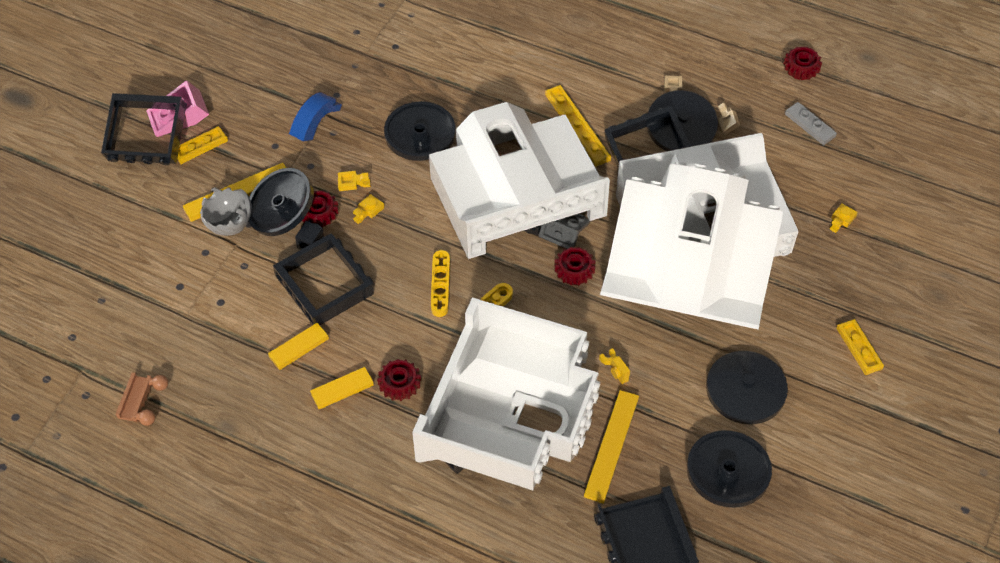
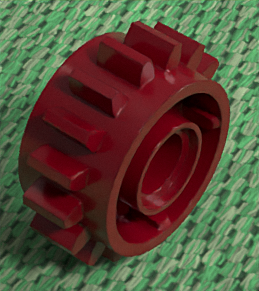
(802, 63)
(323, 209)
(573, 257)
(399, 389)

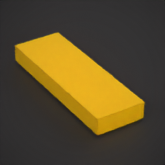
(201, 144)
(298, 346)
(860, 347)
(341, 388)

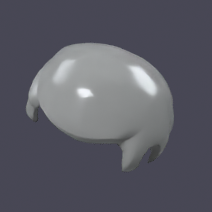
(226, 211)

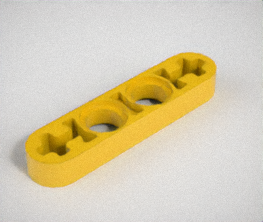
(440, 283)

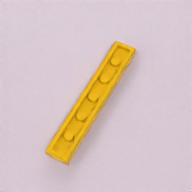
(589, 140)
(248, 184)
(611, 447)

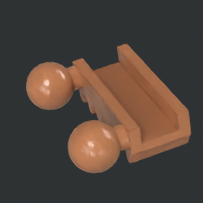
(135, 396)

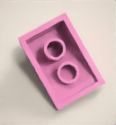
(195, 110)

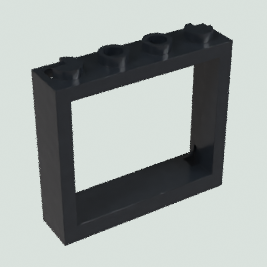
(119, 101)
(641, 122)
(336, 306)

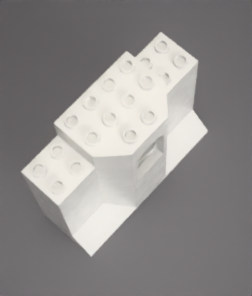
(736, 155)
(516, 191)
(710, 279)
(499, 366)

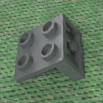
(565, 230)

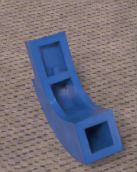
(311, 114)

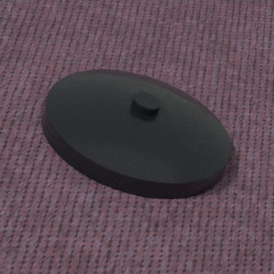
(694, 114)
(419, 130)
(280, 201)
(746, 387)
(729, 468)

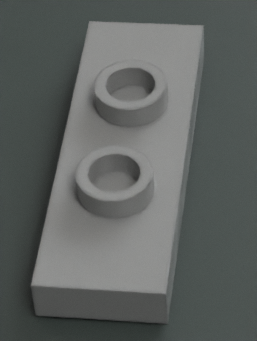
(810, 123)

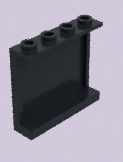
(646, 531)

